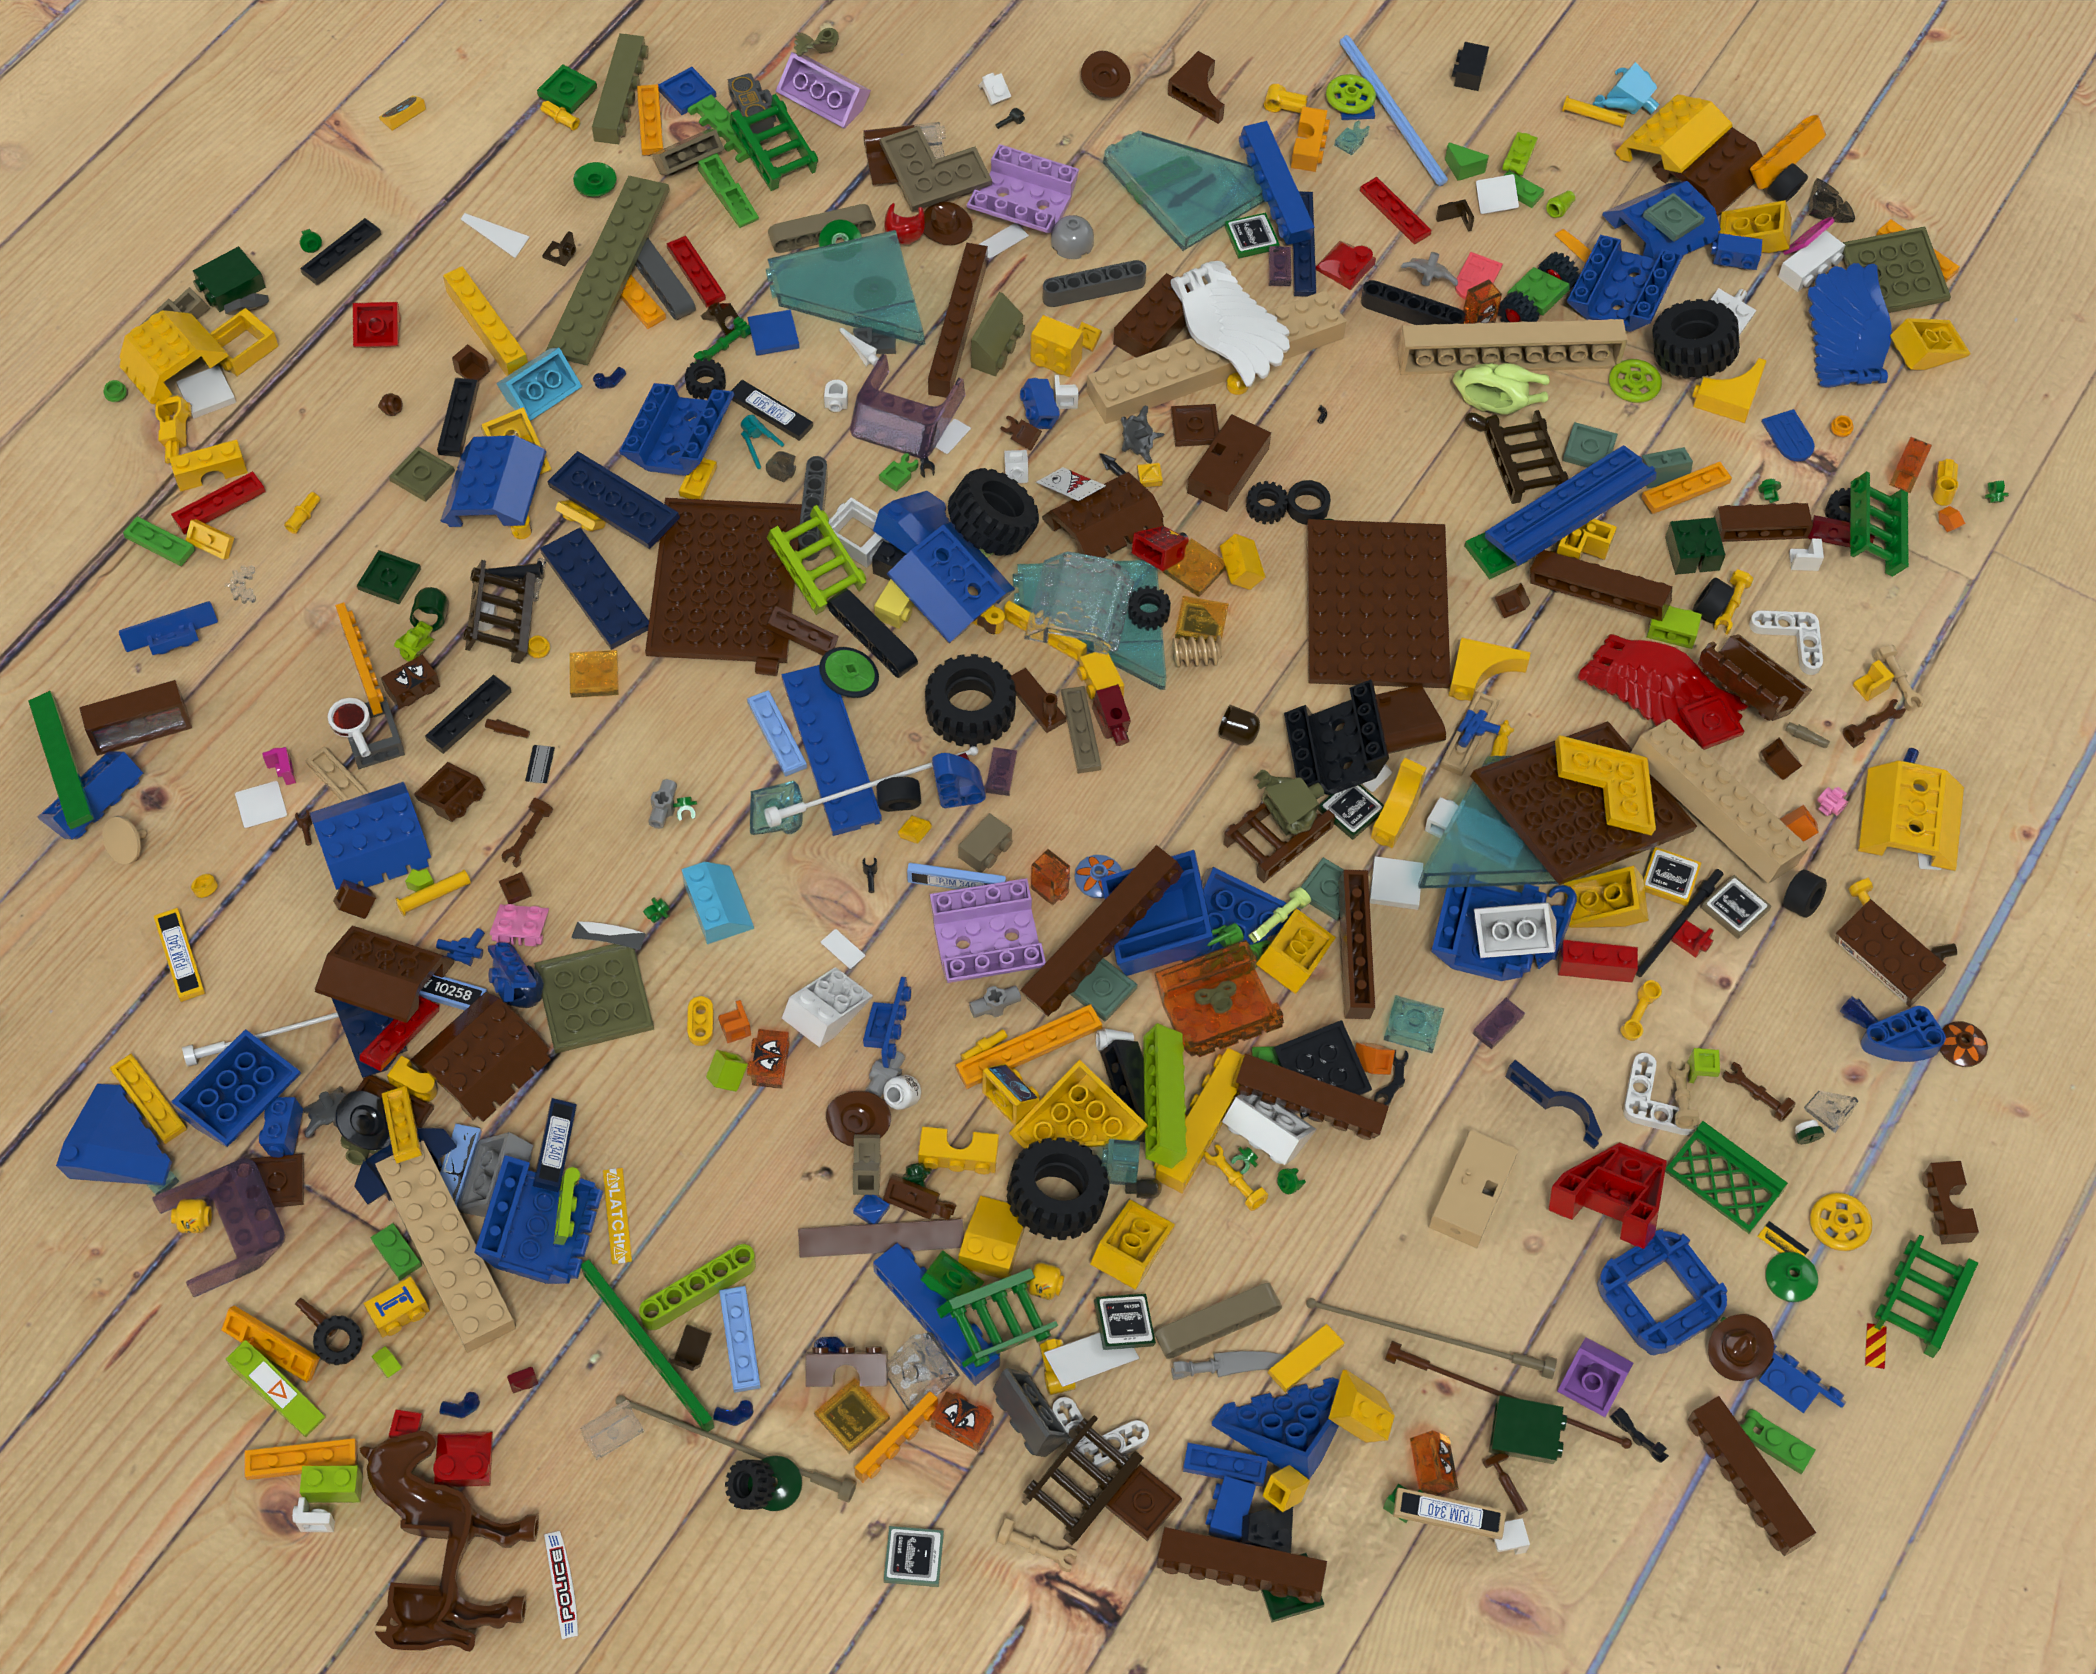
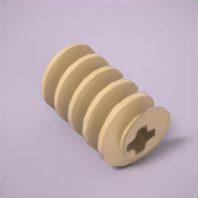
(1197, 651)

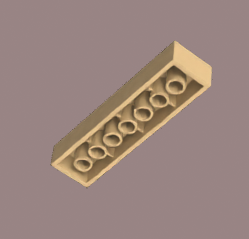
(1720, 801)
(446, 1249)

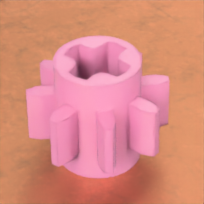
(1832, 801)

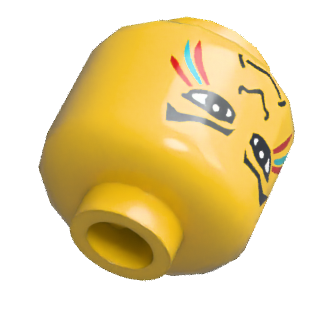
(191, 1216)
(1047, 1281)

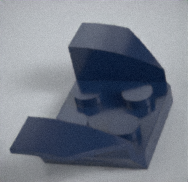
(361, 1029)
(369, 1181)

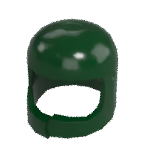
(430, 601)

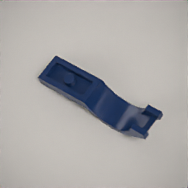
(1549, 1098)

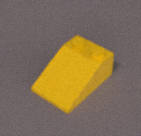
(1765, 222)
(1928, 343)
(515, 424)
(1609, 899)
(1295, 951)
(991, 1239)
(1132, 1244)

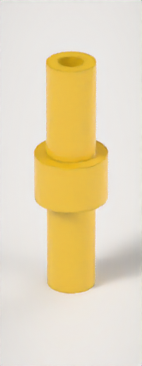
(985, 1044)

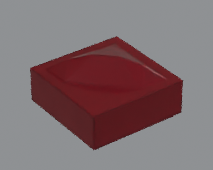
(522, 1380)

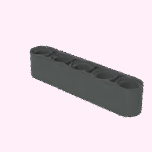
(664, 282)
(1094, 283)
(813, 494)

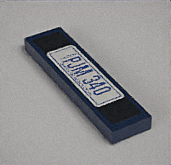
(554, 1145)

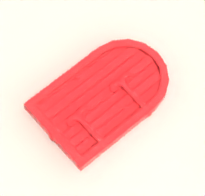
(1475, 271)

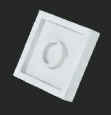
(206, 391)
(1396, 883)

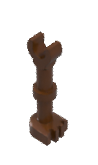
(1855, 734)
(540, 810)
(1781, 1110)

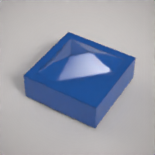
(871, 1209)

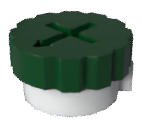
(1808, 1132)

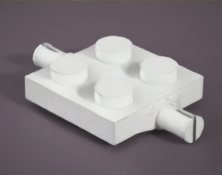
(1741, 310)

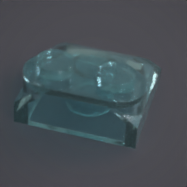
(781, 797)
(1414, 1024)

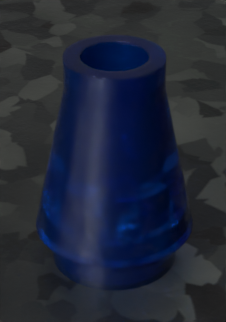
(1858, 1013)

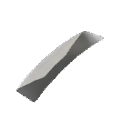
(609, 933)

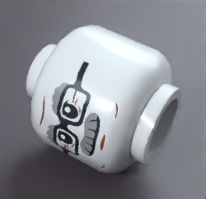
(902, 1092)

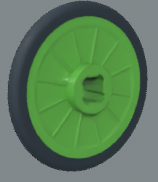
(836, 667)

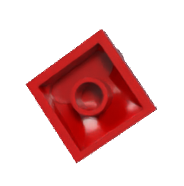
(1347, 264)
(376, 324)
(463, 1459)

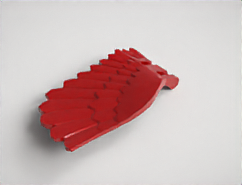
(1652, 679)

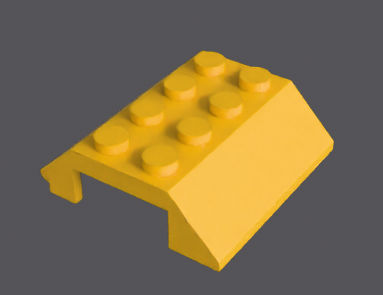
(1678, 132)
(163, 348)

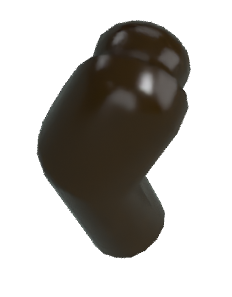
(1477, 421)
(1944, 951)

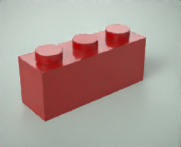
(1597, 961)

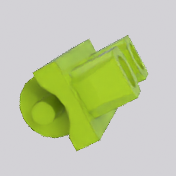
(415, 641)

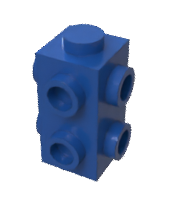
(1737, 251)
(1039, 403)
(281, 1126)

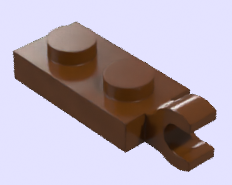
(917, 1199)

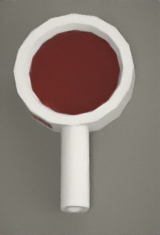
(350, 719)

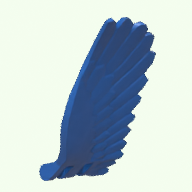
(1850, 326)

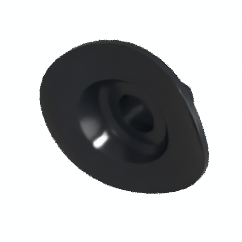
(363, 1120)

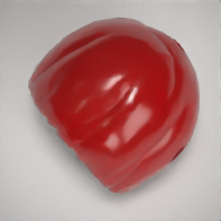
(907, 228)

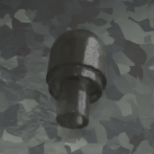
(1144, 1188)

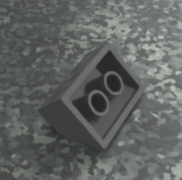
(1029, 1412)

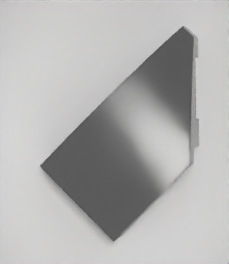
(249, 302)
(882, 343)

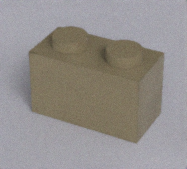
(985, 843)

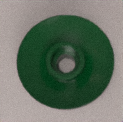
(788, 1485)

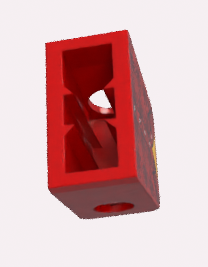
(1160, 546)

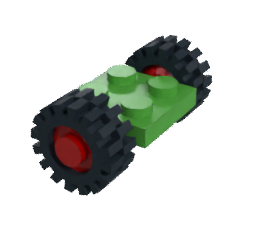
(1539, 289)

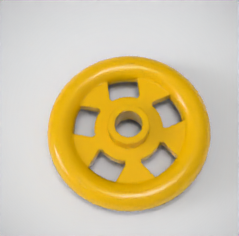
(1854, 1206)

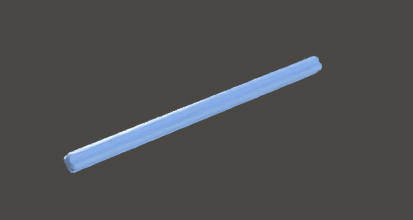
(1394, 111)

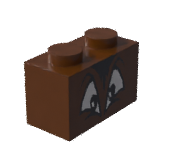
(410, 682)

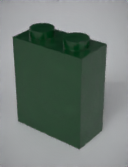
(228, 278)
(1527, 1429)

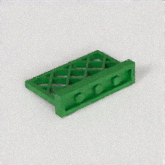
(1734, 1157)

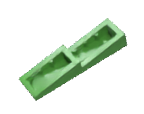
(727, 190)

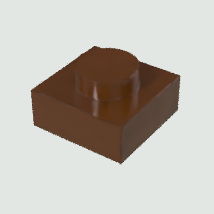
(515, 888)

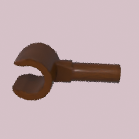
(304, 824)

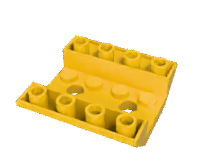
(1894, 804)

